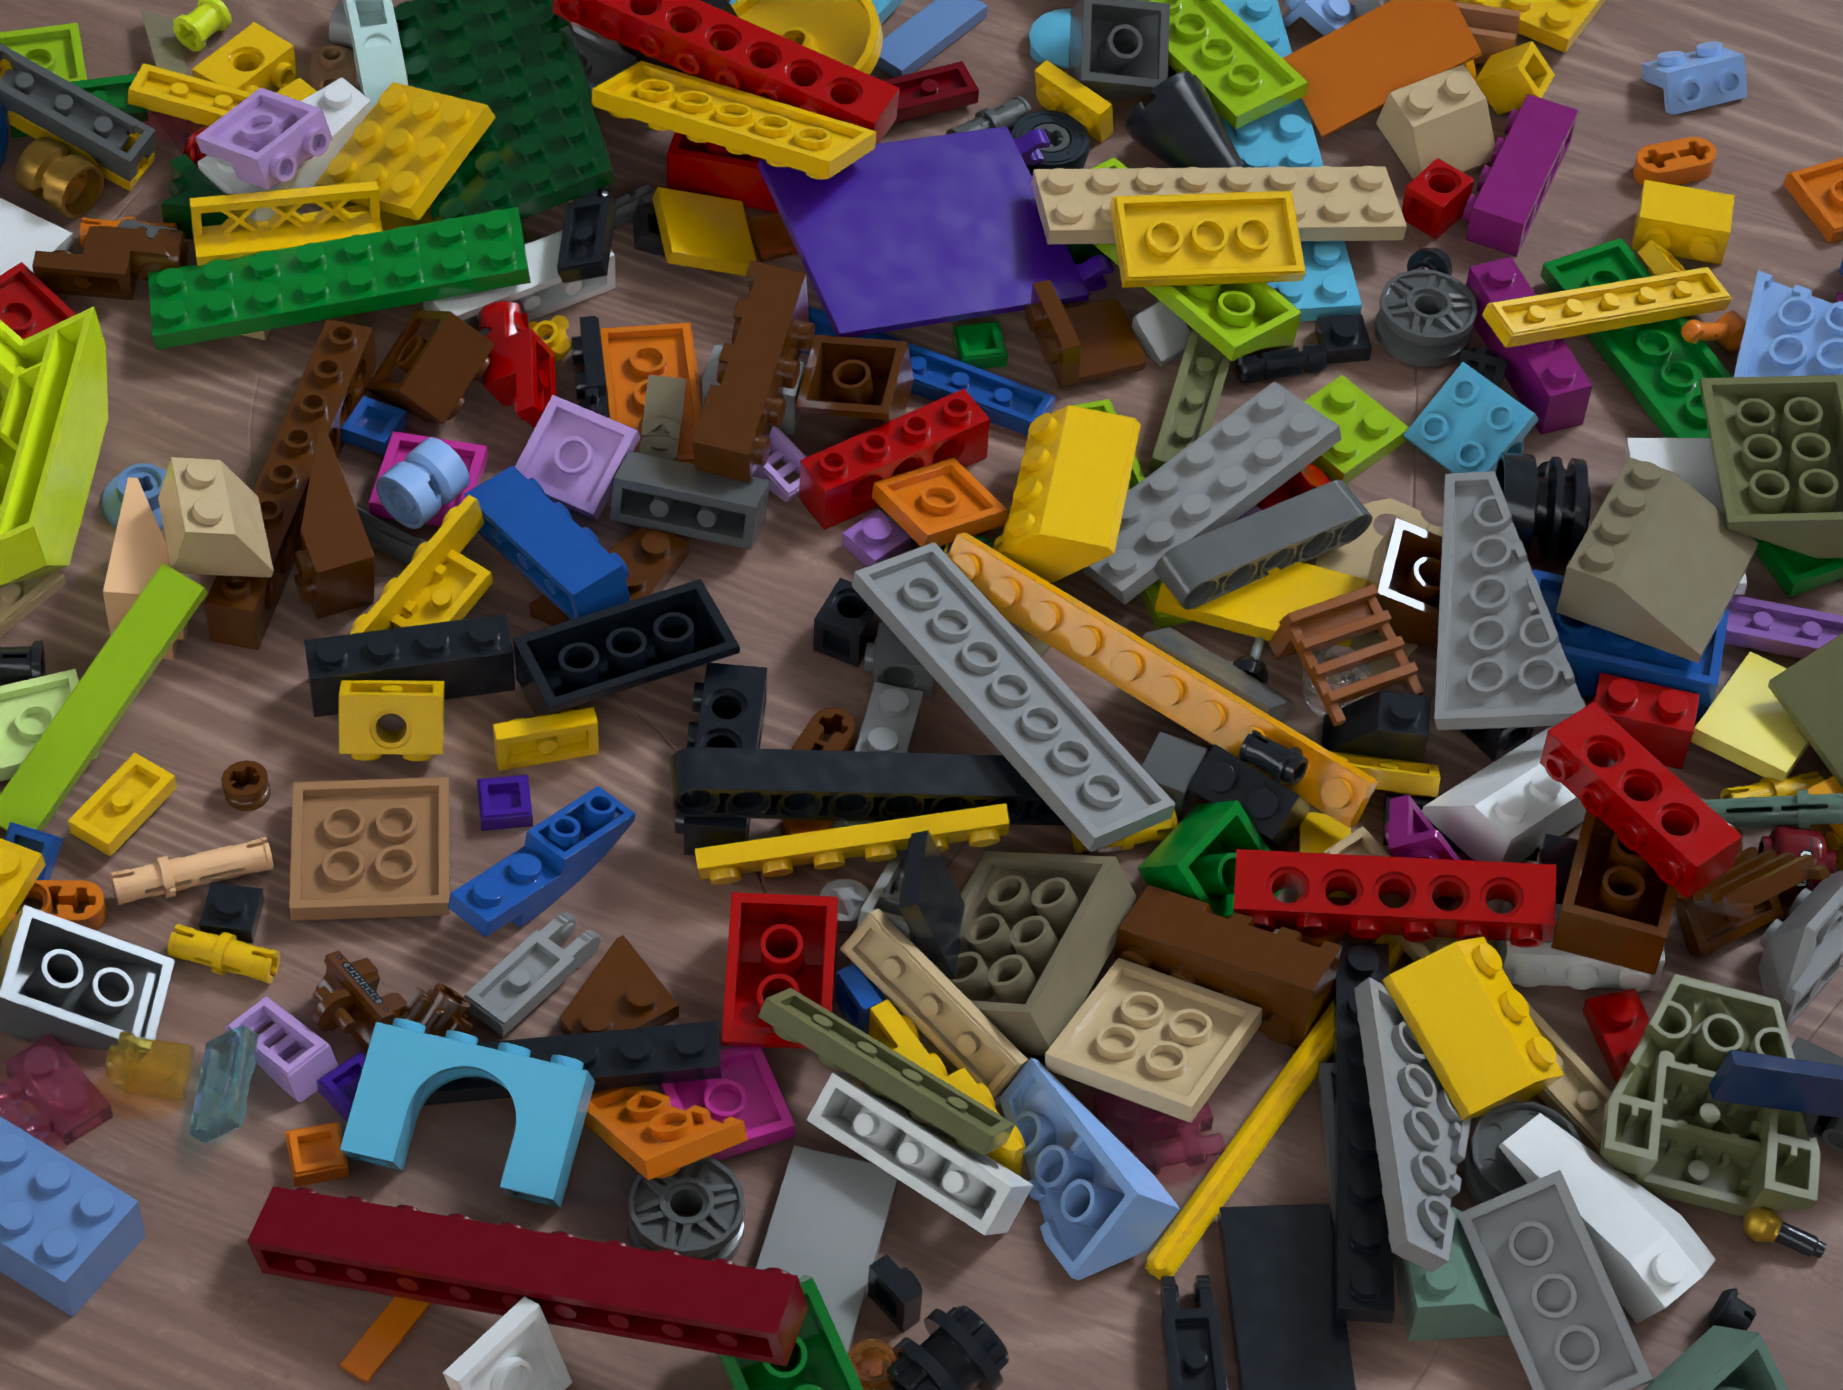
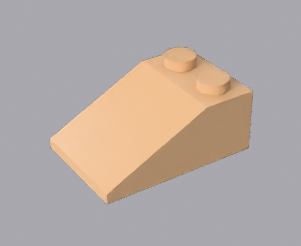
(134, 558)

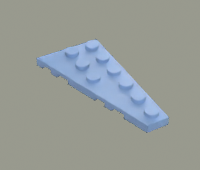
(1790, 333)

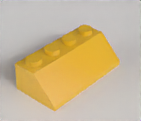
(1070, 491)

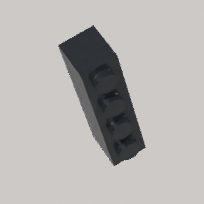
(466, 654)

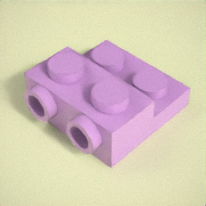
(267, 137)

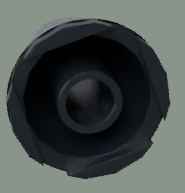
(1183, 126)

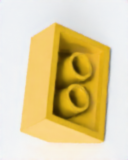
(1473, 1027)

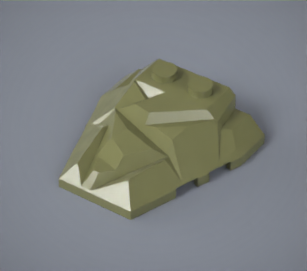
(1698, 1148)

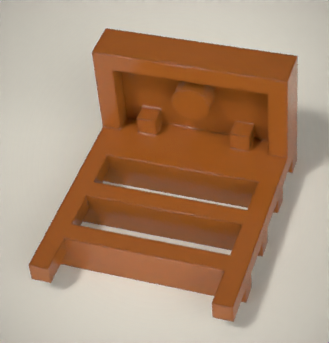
(1336, 622)

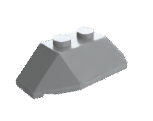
(1804, 948)

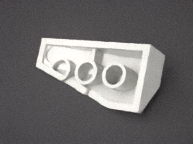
(1639, 1238)

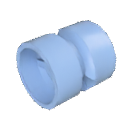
(422, 483)

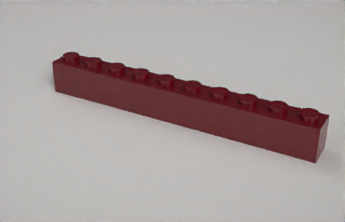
(494, 1266)

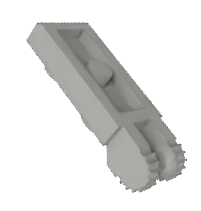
(530, 974)

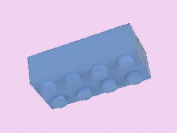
(60, 1222)

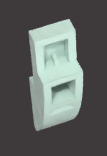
(375, 46)

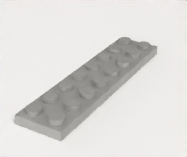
(1013, 696)

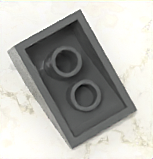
(77, 983)

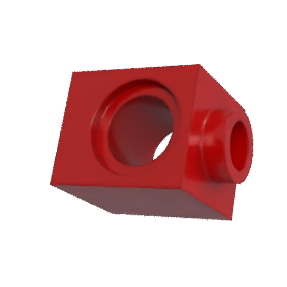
(1436, 198)

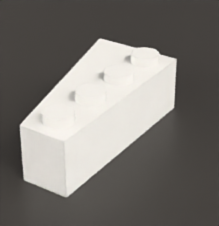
(343, 110)

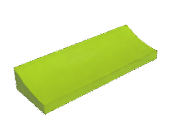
(1228, 316)

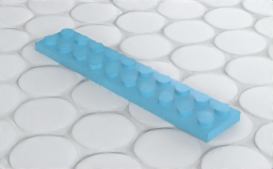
(1289, 141)

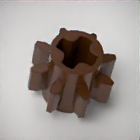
(439, 1010)

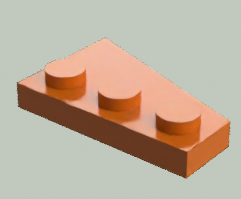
(654, 1133)

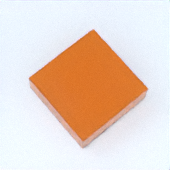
(316, 1154)

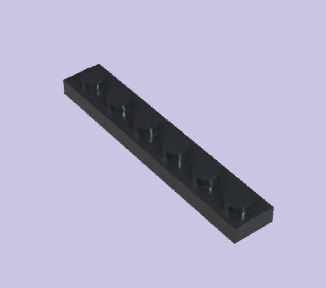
(612, 1059)

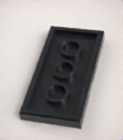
(1284, 1298)

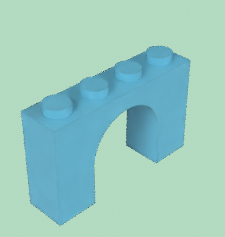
(410, 1065)

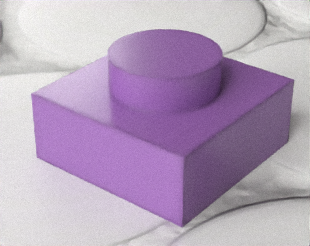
(876, 539)

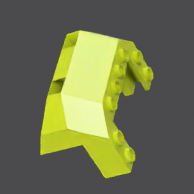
(48, 441)

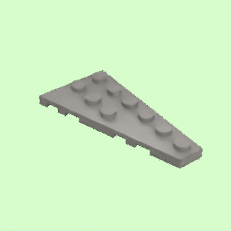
(1414, 1129)

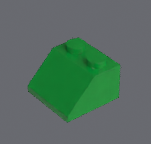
(1201, 855)

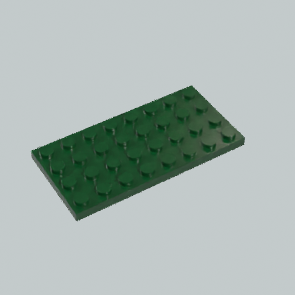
(533, 79)

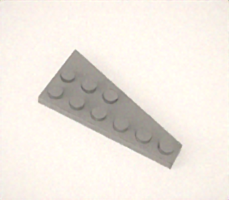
(1495, 634)

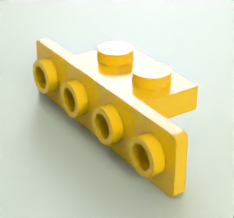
(438, 580)

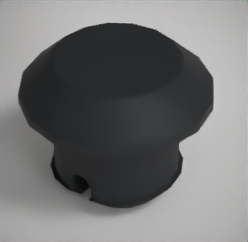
(1731, 1311)

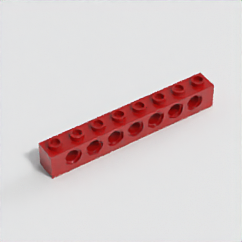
(740, 56)

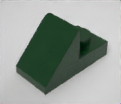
(185, 184)

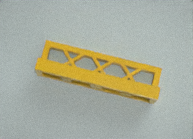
(285, 229)

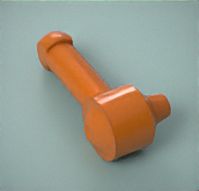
(1726, 331)

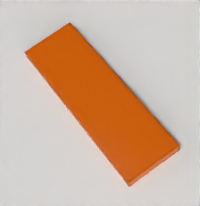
(383, 1337)

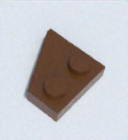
(619, 996)

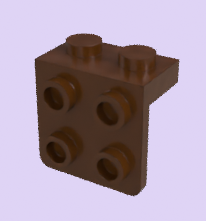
(1082, 340)

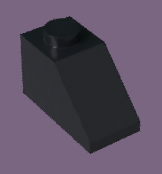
(1382, 727)

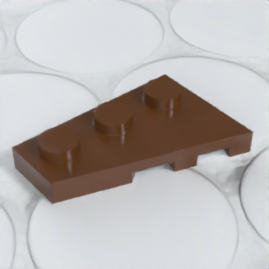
(651, 562)

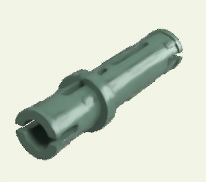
(1775, 811)

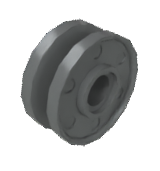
(1425, 318)
(1486, 1167)
(697, 1189)

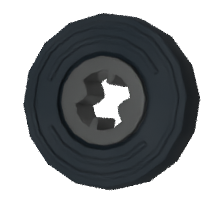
(1067, 137)

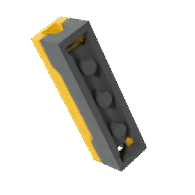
(55, 108)

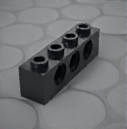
(730, 717)

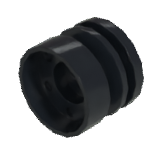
(1549, 505)

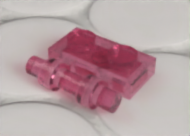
(58, 1091)
(1141, 1126)

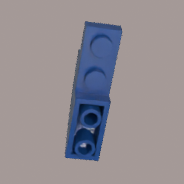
(546, 867)

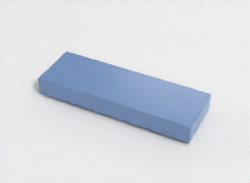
(928, 34)

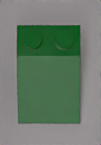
(815, 1362)

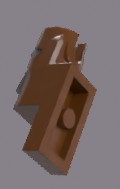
(112, 260)

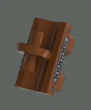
(350, 999)

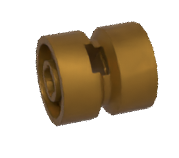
(59, 177)

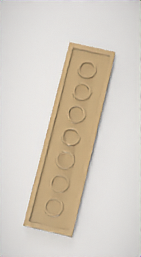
(1326, 199)

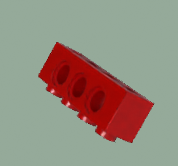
(840, 479)
(1640, 800)

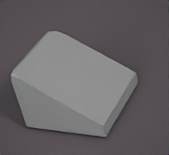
(1160, 333)

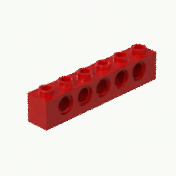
(1418, 880)

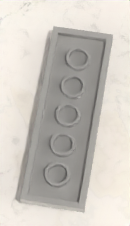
(1213, 484)

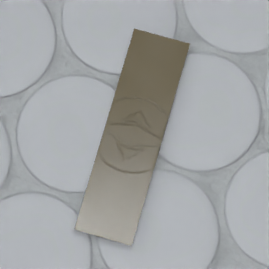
(162, 42)
(662, 416)

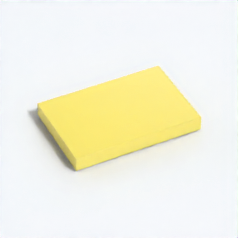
(1751, 724)

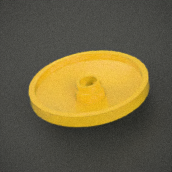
(834, 28)

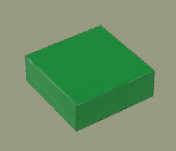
(980, 345)

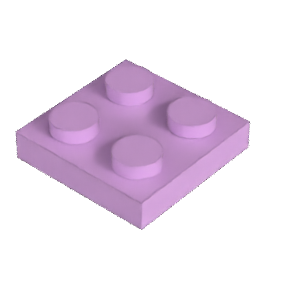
(576, 455)

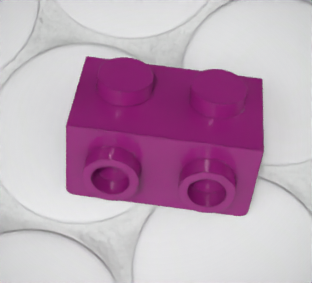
(1414, 836)

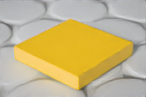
(703, 231)

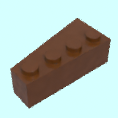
(754, 373)
(1234, 959)

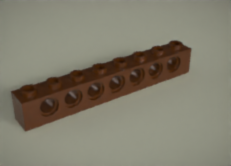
(325, 398)

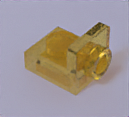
(150, 1067)

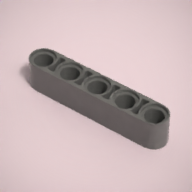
(1264, 540)

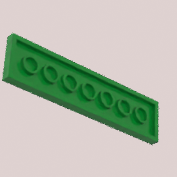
(337, 278)

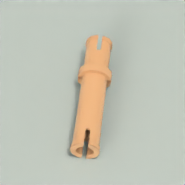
(198, 869)

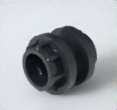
(954, 1357)

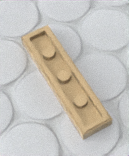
(933, 1002)

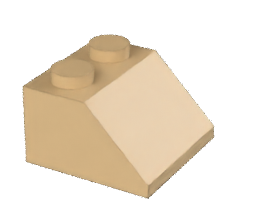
(1441, 120)
(212, 521)

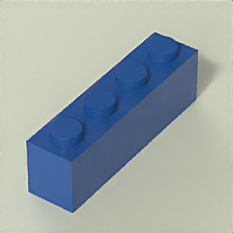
(549, 545)

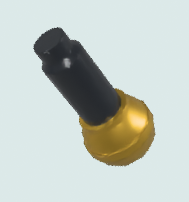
(1766, 1226)

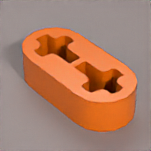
(1675, 161)

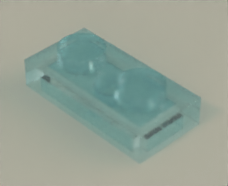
(224, 1084)

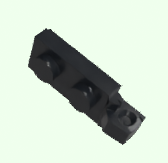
(587, 236)
(591, 381)

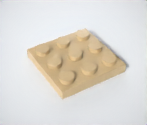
(1154, 1039)

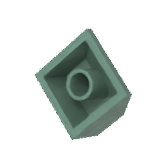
(1449, 1300)
(1723, 1361)

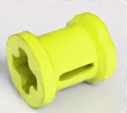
(201, 23)

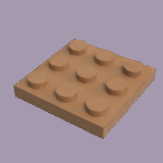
(370, 849)

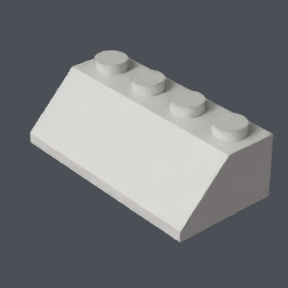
(1506, 807)

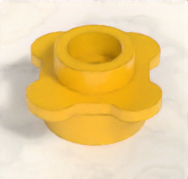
(556, 329)

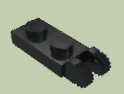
(1192, 1338)

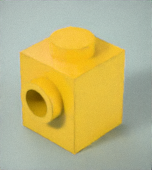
(1514, 75)

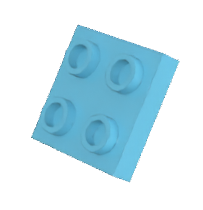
(1470, 424)

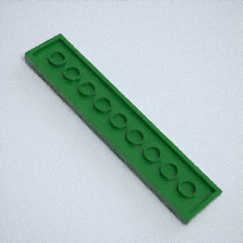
(1665, 381)

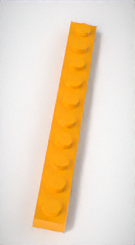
(1154, 675)

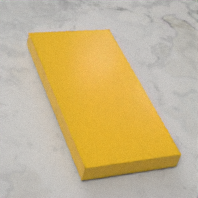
(1207, 238)
(1263, 603)

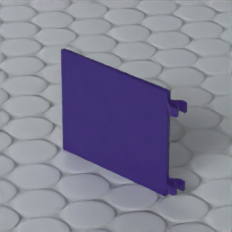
(928, 232)

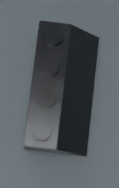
(621, 647)

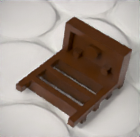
(1742, 898)

